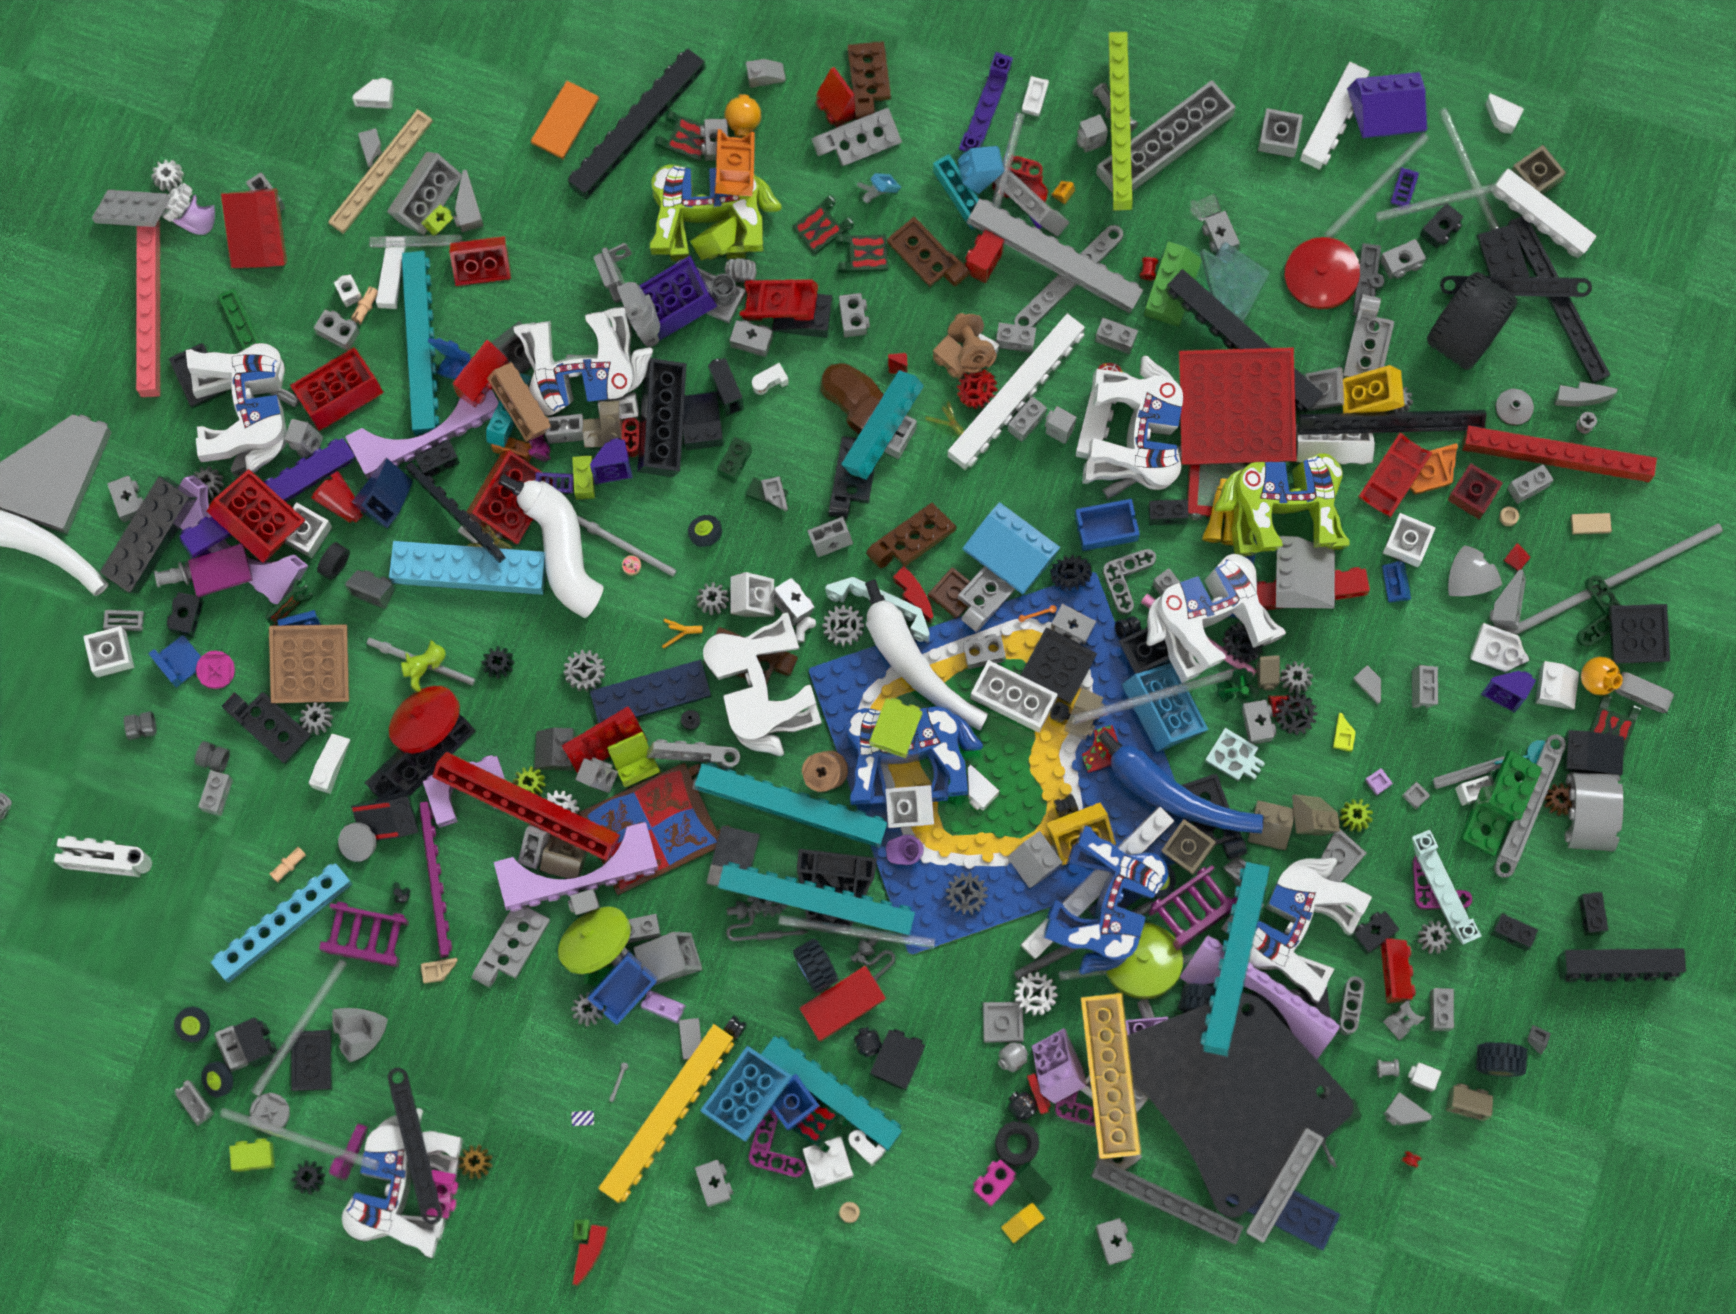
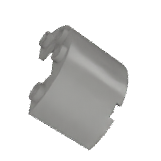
(1594, 811)

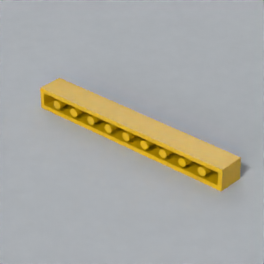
(666, 1114)

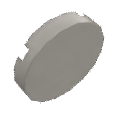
(357, 842)
(271, 1109)

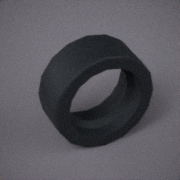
(333, 561)

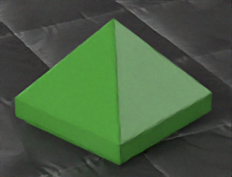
(581, 1229)

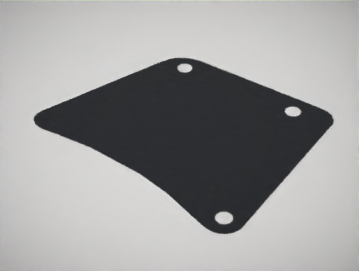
(1240, 1108)

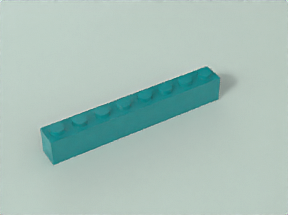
(830, 1092)

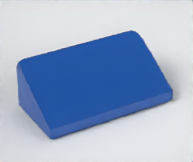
(1396, 581)

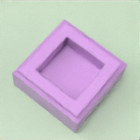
(1378, 782)

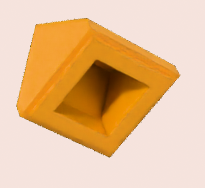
(1064, 191)

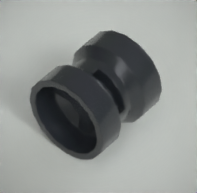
(1127, 627)
(1066, 805)

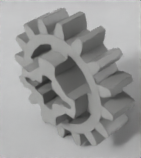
(837, 631)
(592, 670)

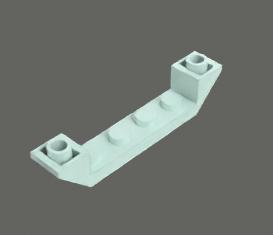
(839, 590)
(1443, 889)

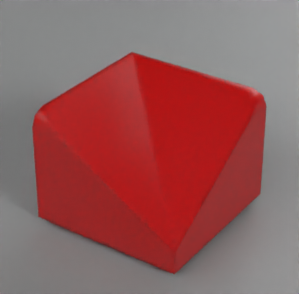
(897, 362)

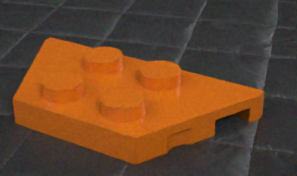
(1437, 470)

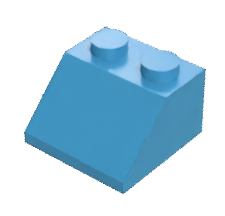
(980, 167)

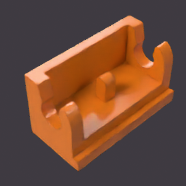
(518, 447)

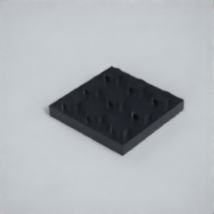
(1639, 633)
(1059, 665)

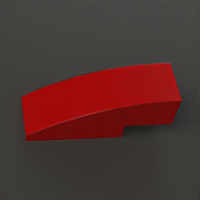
(913, 592)
(590, 1253)

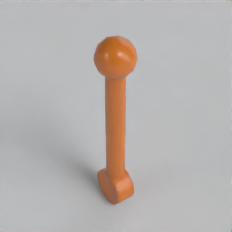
(1052, 609)

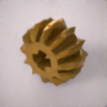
(478, 1167)

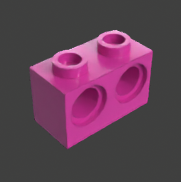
(998, 1186)
(446, 1193)

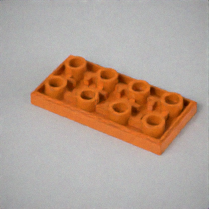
(565, 119)

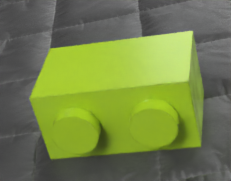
(583, 479)
(252, 1156)

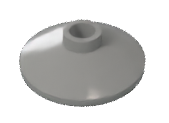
(1511, 414)

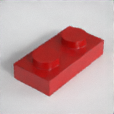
(1042, 1102)

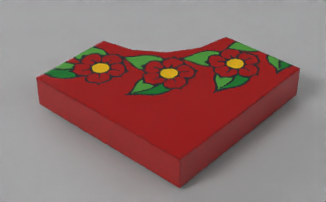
(1098, 756)

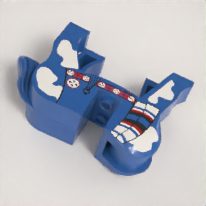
(934, 739)
(1114, 930)

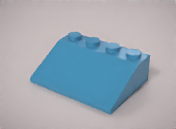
(1011, 548)
(1168, 719)
(746, 1094)

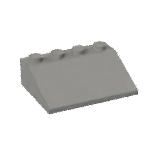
(1304, 575)

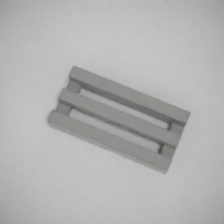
(139, 621)

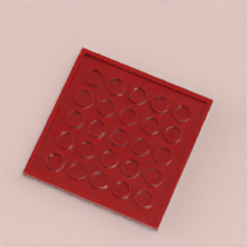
(1237, 406)

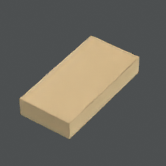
(1591, 523)

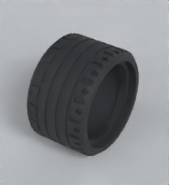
(1471, 320)

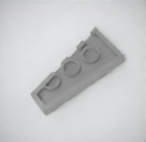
(1347, 855)

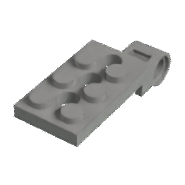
(830, 140)
(1366, 314)
(978, 615)
(693, 752)
(489, 967)

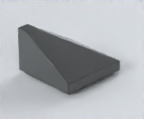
(1538, 1039)

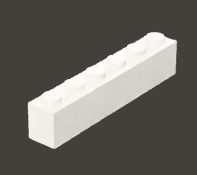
(1332, 120)
(1542, 213)

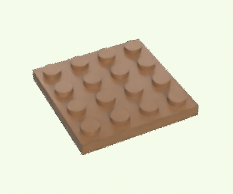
(309, 663)

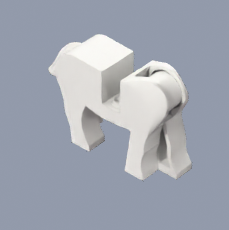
(749, 710)

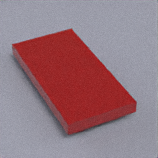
(842, 1003)

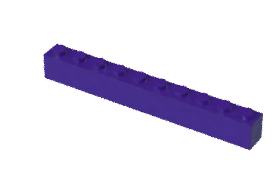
(287, 486)

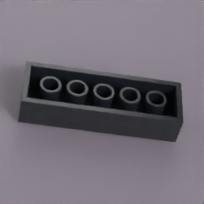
(662, 418)
(148, 534)
(1621, 964)

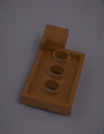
(880, 82)
(952, 269)
(883, 550)
(779, 662)

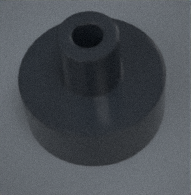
(1060, 712)
(690, 724)

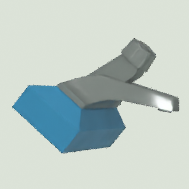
(881, 184)

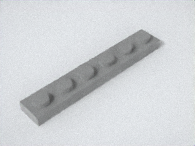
(1284, 1184)

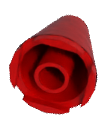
(337, 498)

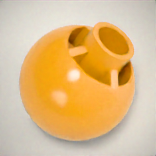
(742, 115)
(1601, 676)

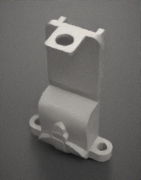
(637, 305)

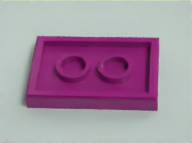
(220, 570)

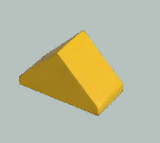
(1022, 1222)

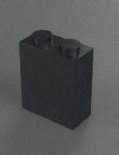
(725, 386)
(898, 1059)

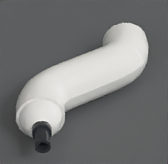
(560, 542)

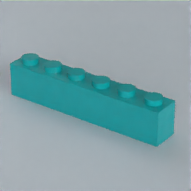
(882, 424)

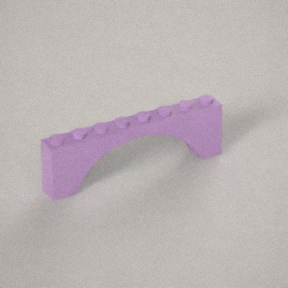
(372, 449)
(269, 578)
(524, 888)
(1305, 1021)

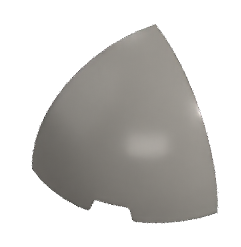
(1472, 574)
(358, 1030)

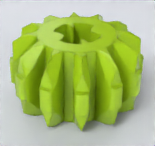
(535, 778)
(1352, 808)

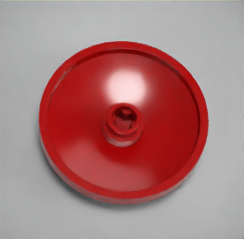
(1322, 273)
(424, 719)

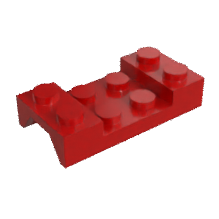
(780, 299)
(1394, 475)
(596, 740)

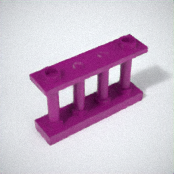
(1197, 926)
(369, 953)

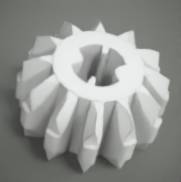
(171, 169)

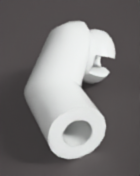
(802, 626)

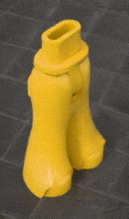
(1214, 528)

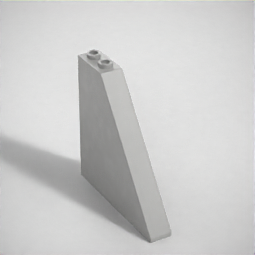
(53, 472)

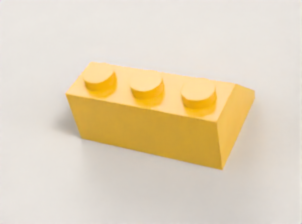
(1066, 830)

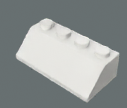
(1343, 447)

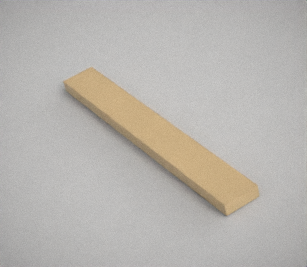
(380, 171)

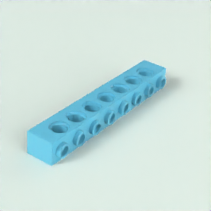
(278, 933)

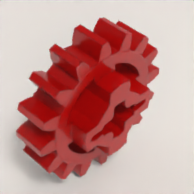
(977, 388)

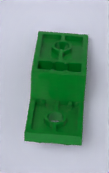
(1501, 803)

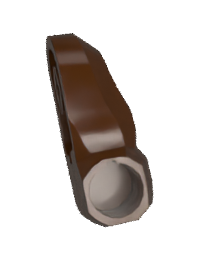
(852, 392)

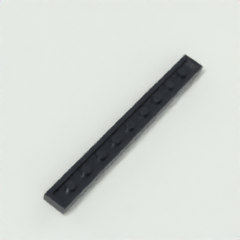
(1562, 306)
(1390, 422)

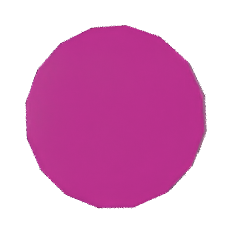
(215, 669)

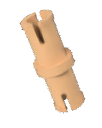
(364, 305)
(287, 864)

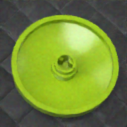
(594, 940)
(1151, 968)

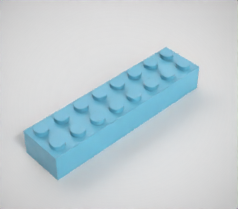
(467, 568)

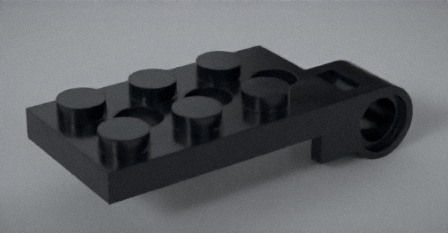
(843, 480)
(284, 723)
(1232, 840)

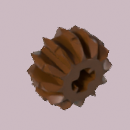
(1554, 803)

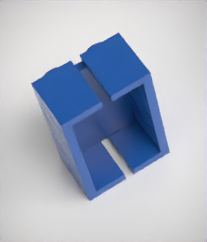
(1106, 525)
(622, 988)

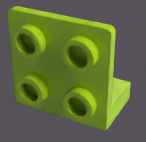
(631, 759)

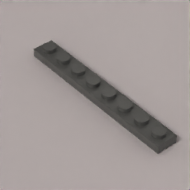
(1167, 1201)

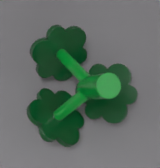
(1246, 693)

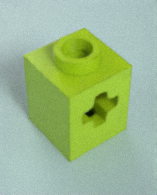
(432, 224)

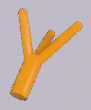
(686, 630)

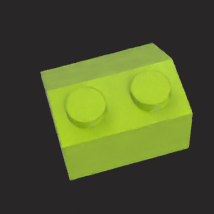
(716, 239)

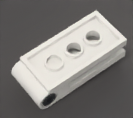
(127, 859)

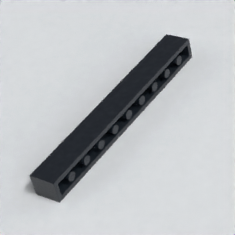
(636, 124)
(1231, 329)

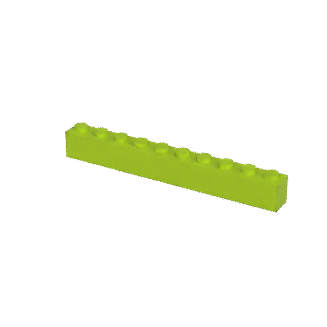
(1120, 121)

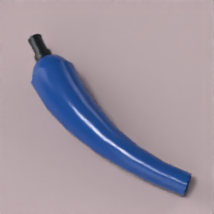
(1153, 785)

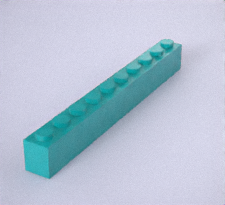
(419, 350)
(791, 805)
(816, 899)
(1236, 959)

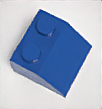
(794, 1103)

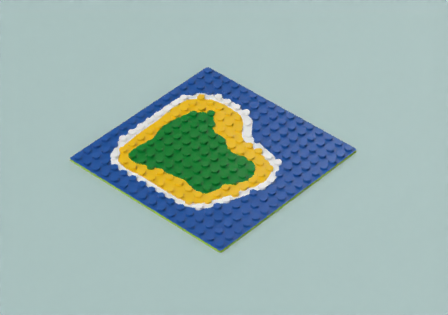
(1018, 761)

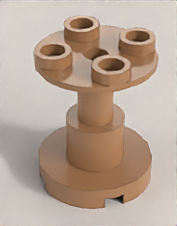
(975, 352)
(825, 771)

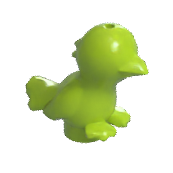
(417, 665)

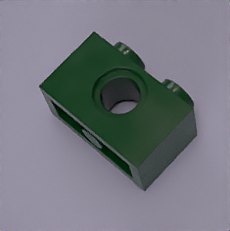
(734, 460)

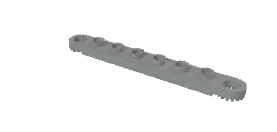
(1062, 286)
(1520, 829)

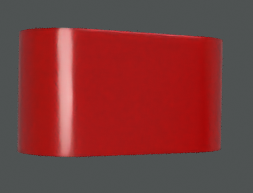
(634, 435)

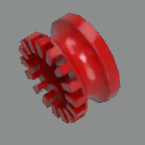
(1411, 1159)

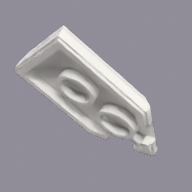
(1498, 649)

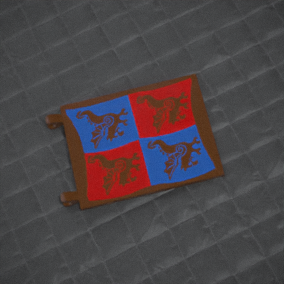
(674, 818)

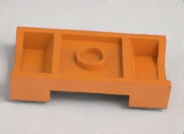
(734, 164)

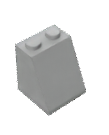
(669, 956)

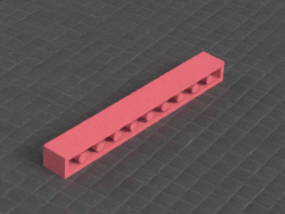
(148, 310)

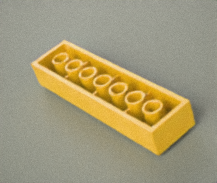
(1111, 1076)

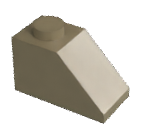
(1268, 672)

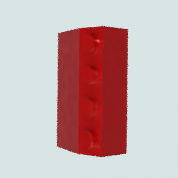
(254, 228)
(336, 389)
(497, 505)
(255, 515)

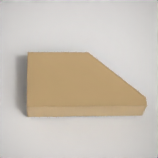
(437, 970)

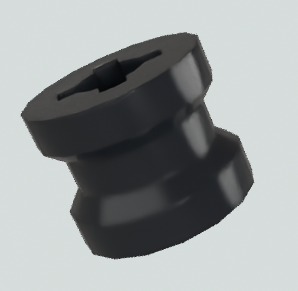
(735, 1027)

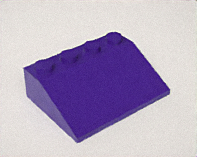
(1389, 104)
(679, 296)

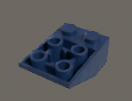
(384, 494)

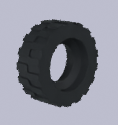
(1017, 1128)

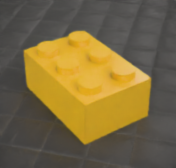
(1373, 391)

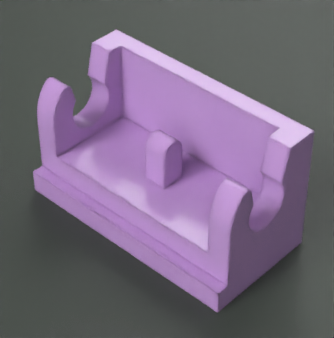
(663, 1006)

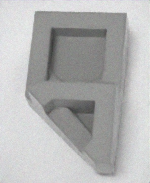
(370, 144)

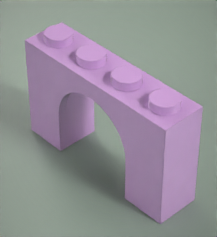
(440, 793)

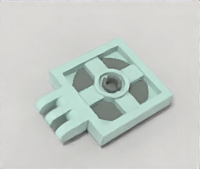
(1234, 756)

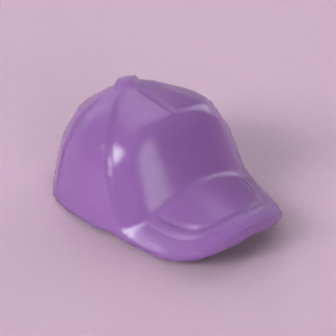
(904, 850)

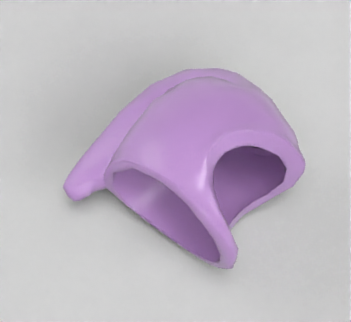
(197, 218)

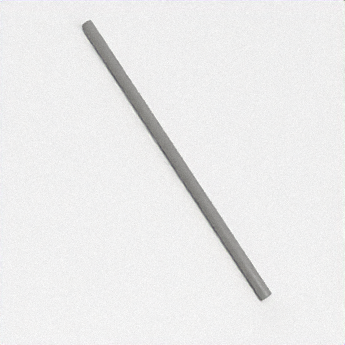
(1620, 577)

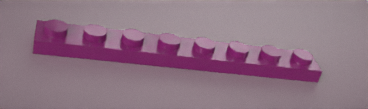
(433, 871)

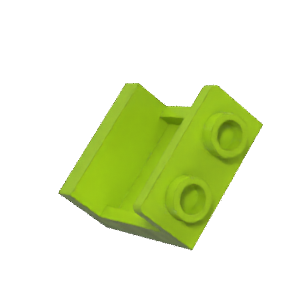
(896, 727)

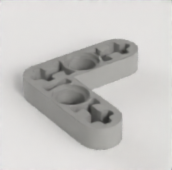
(1121, 571)

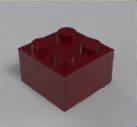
(1475, 491)

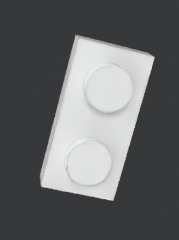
(1035, 96)

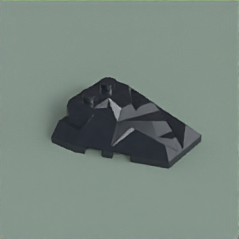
(836, 871)

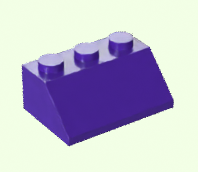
(611, 463)
(1509, 689)

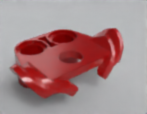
(1034, 182)

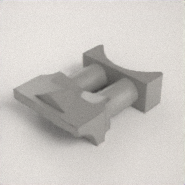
(1397, 1023)

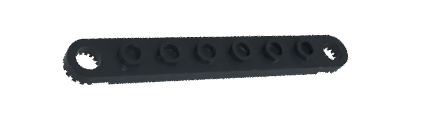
(1528, 285)
(461, 517)
(414, 1146)

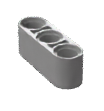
(1645, 693)
(1355, 997)

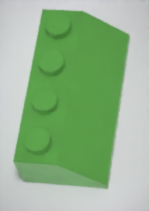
(1159, 304)

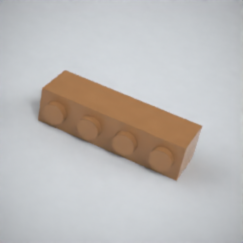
(519, 402)

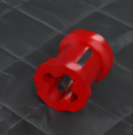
(1148, 268)

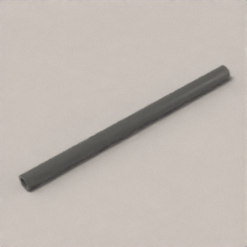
(1063, 951)

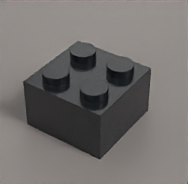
(255, 1041)

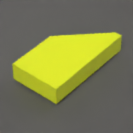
(1344, 735)

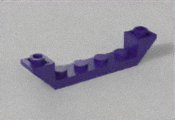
(988, 102)

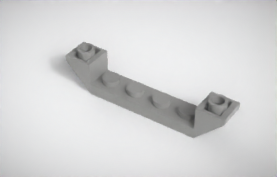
(1034, 205)

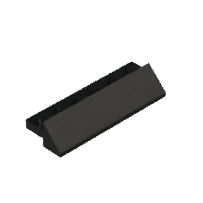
(409, 770)

